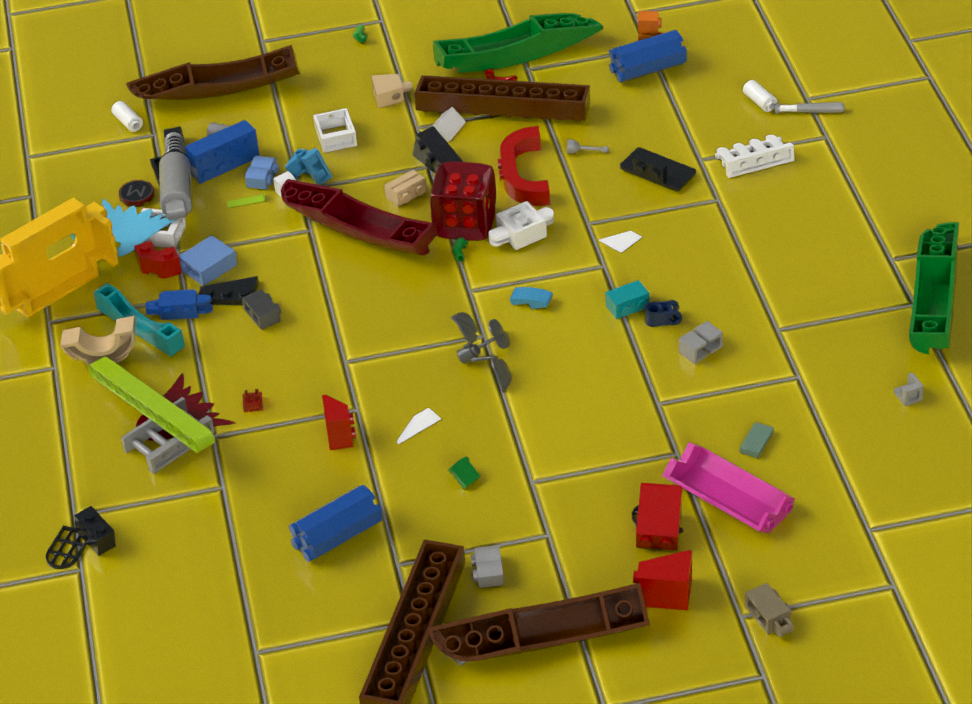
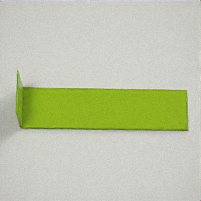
(245, 201)

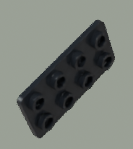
(658, 169)

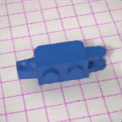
(179, 305)

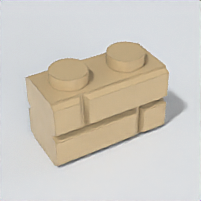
(405, 188)

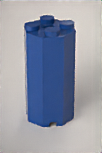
(647, 56)
(335, 522)

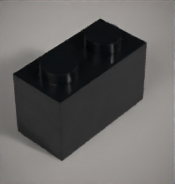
(94, 530)

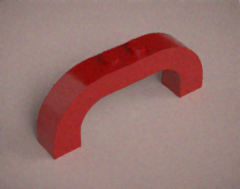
(519, 189)

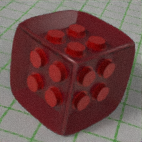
(463, 200)

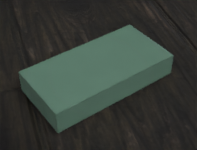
(756, 440)

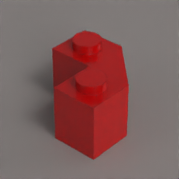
(161, 262)

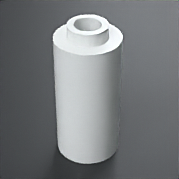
(759, 95)
(127, 116)

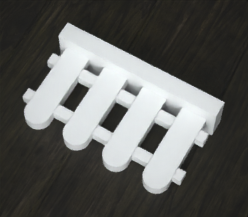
(759, 159)

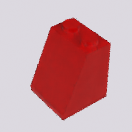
(659, 516)
(666, 580)

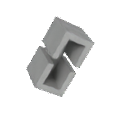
(705, 337)

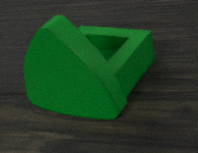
(464, 472)

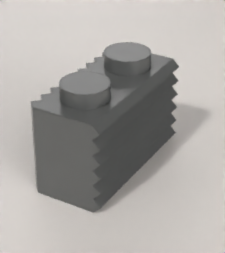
(261, 309)

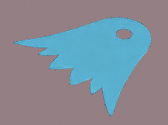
(132, 228)

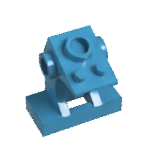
(309, 163)

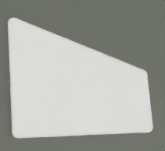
(621, 241)

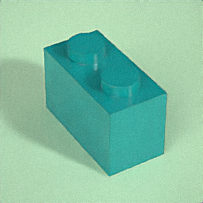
(627, 299)

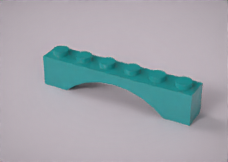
(161, 335)

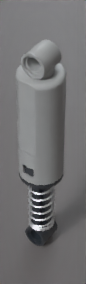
(175, 176)

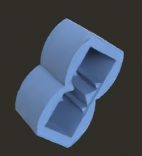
(261, 172)

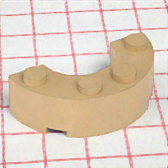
(90, 348)

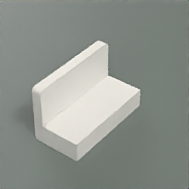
(449, 124)

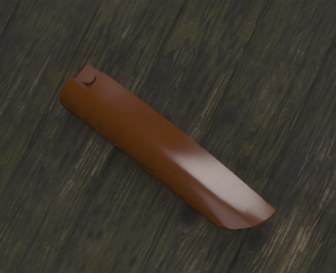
(217, 79)
(542, 625)

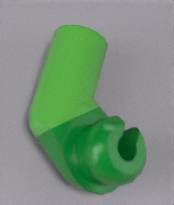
(358, 34)

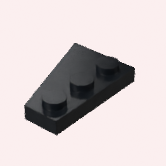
(230, 292)

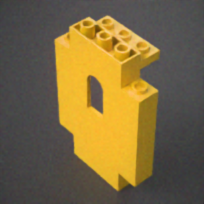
(34, 282)

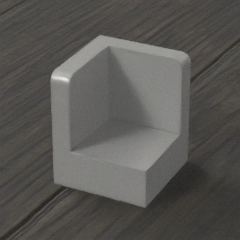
(911, 392)

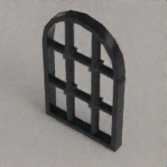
(59, 552)

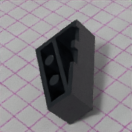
(433, 149)

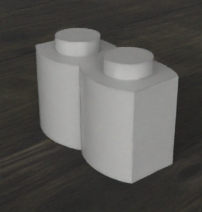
(488, 566)

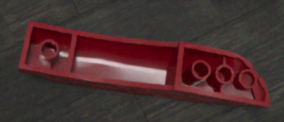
(357, 219)

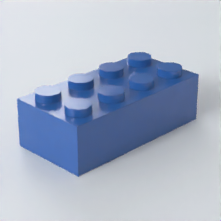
(222, 151)

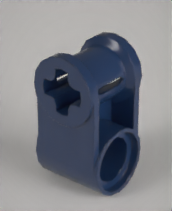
(661, 312)

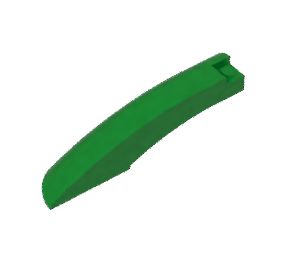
(516, 44)
(934, 288)

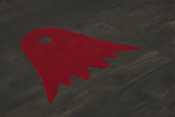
(194, 408)

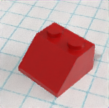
(338, 423)

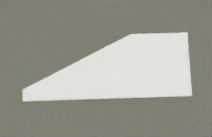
(419, 423)

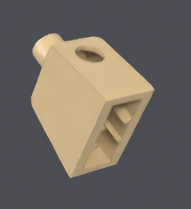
(389, 89)

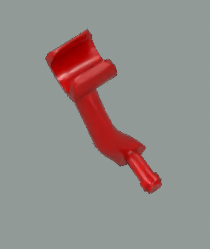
(489, 74)

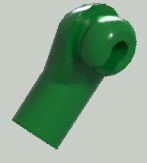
(457, 248)

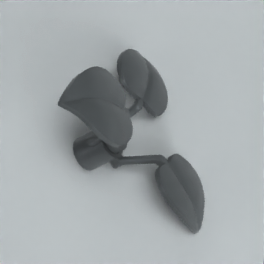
(471, 351)

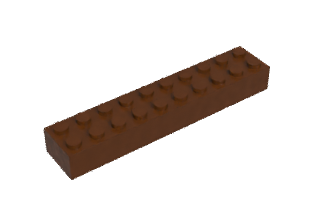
(503, 98)
(407, 639)

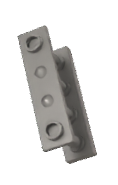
(168, 450)

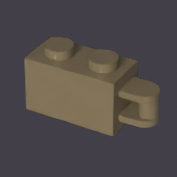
(769, 610)

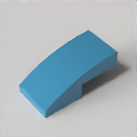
(533, 296)

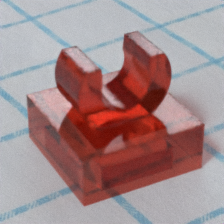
(252, 401)

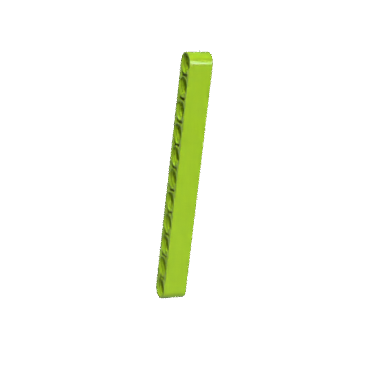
(151, 404)

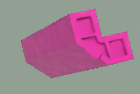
(729, 488)

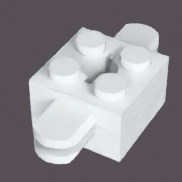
(521, 225)

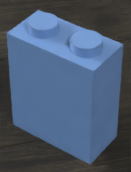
(207, 260)

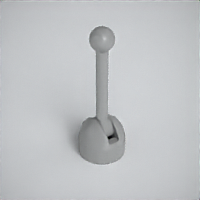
(573, 147)

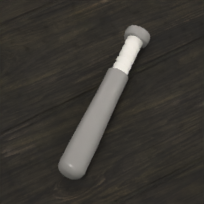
(830, 107)

